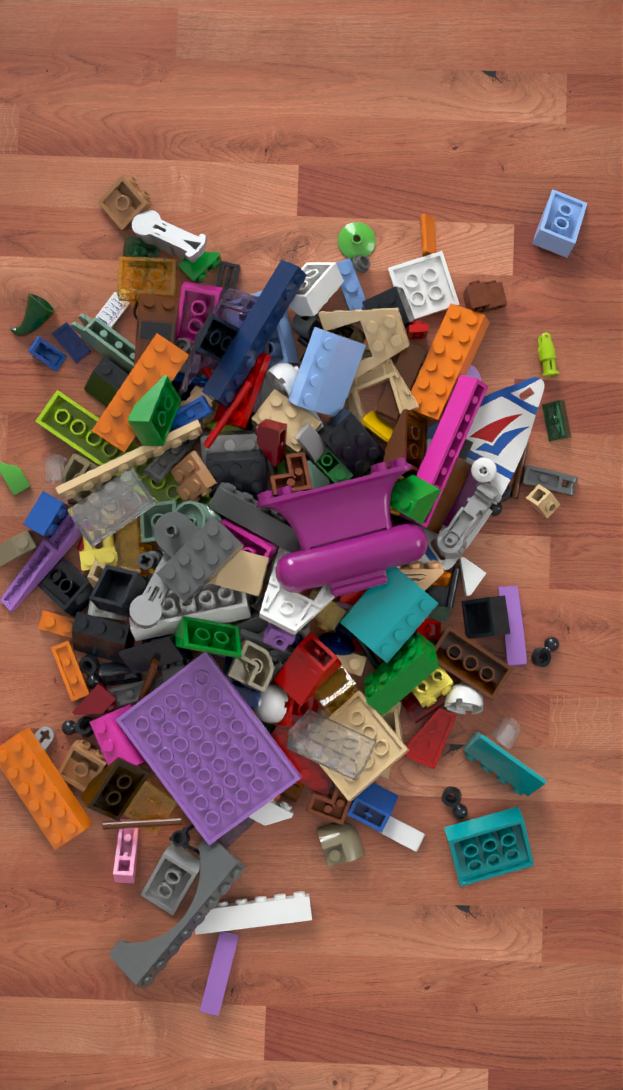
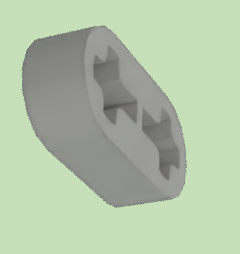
(47, 742)

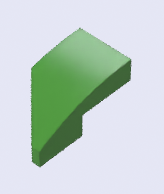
(14, 478)

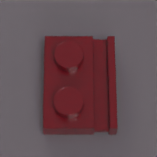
(418, 712)

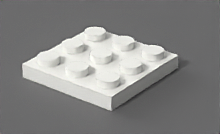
(425, 284)

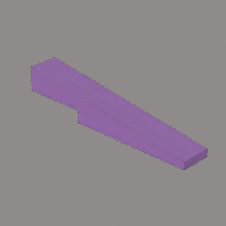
(41, 563)

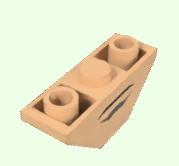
(423, 573)

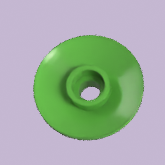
(351, 248)

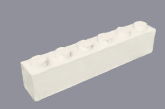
(257, 913)

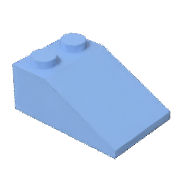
(560, 223)

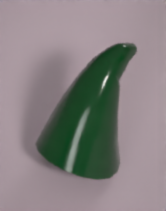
(36, 314)

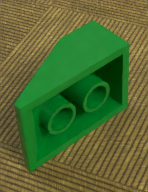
(155, 413)

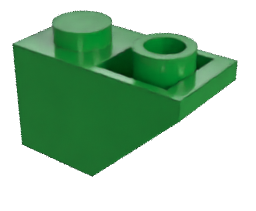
(198, 270)
(333, 467)

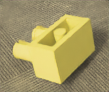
(105, 556)
(432, 687)

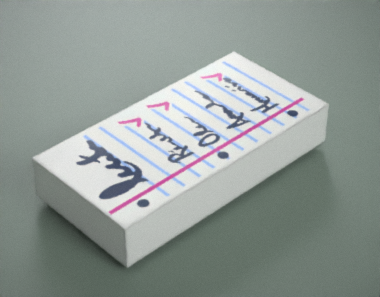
(112, 310)

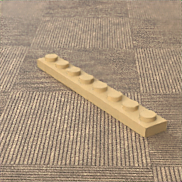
(119, 465)

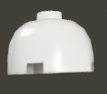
(283, 377)
(463, 699)
(271, 704)

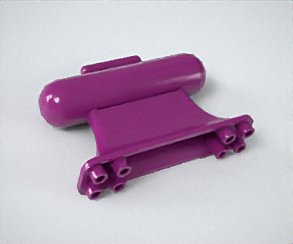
(347, 533)

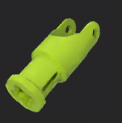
(547, 356)

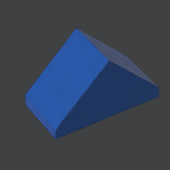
(46, 353)

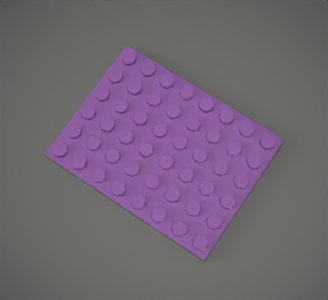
(208, 748)

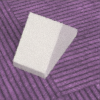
(470, 575)

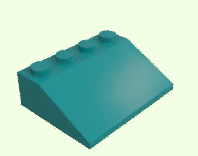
(389, 614)
(503, 764)
(489, 846)

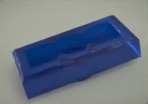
(71, 342)

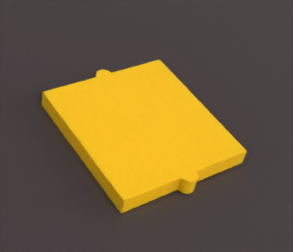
(378, 425)

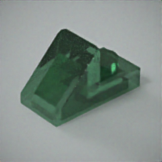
(138, 248)

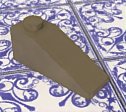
(17, 547)

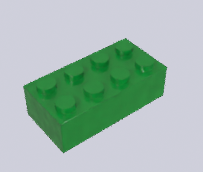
(401, 674)

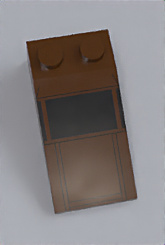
(154, 316)

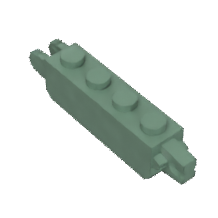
(106, 342)

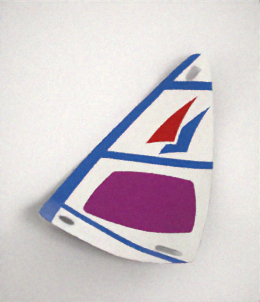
(499, 434)

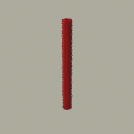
(227, 415)

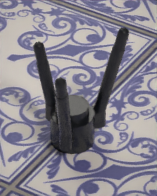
(182, 838)

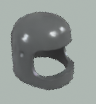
(305, 325)

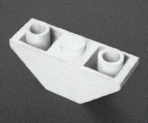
(272, 813)

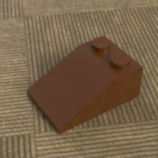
(408, 441)

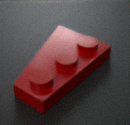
(431, 738)

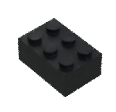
(351, 443)
(242, 469)

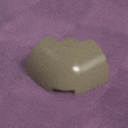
(76, 467)
(253, 668)
(340, 843)

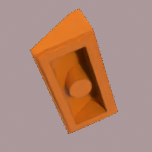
(428, 237)

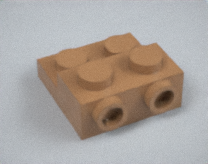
(125, 201)
(193, 478)
(82, 764)

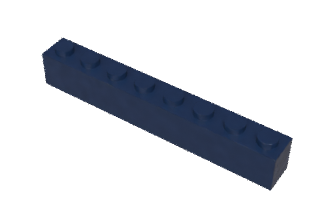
(254, 333)

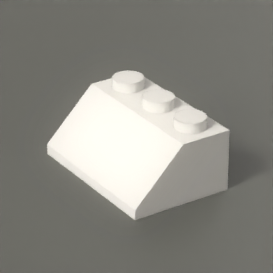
(318, 287)

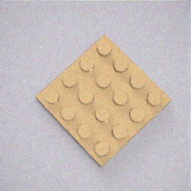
(388, 748)

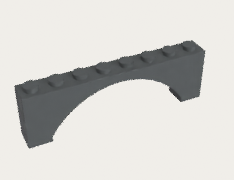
(146, 959)

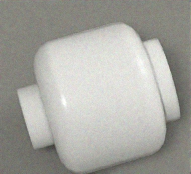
(490, 468)

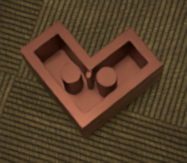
(484, 296)
(296, 474)
(331, 808)

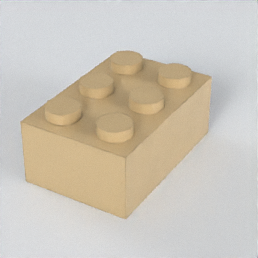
(280, 409)

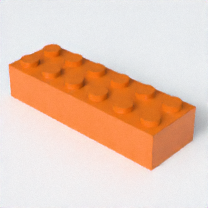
(157, 360)
(447, 360)
(42, 789)

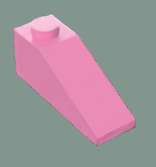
(126, 855)

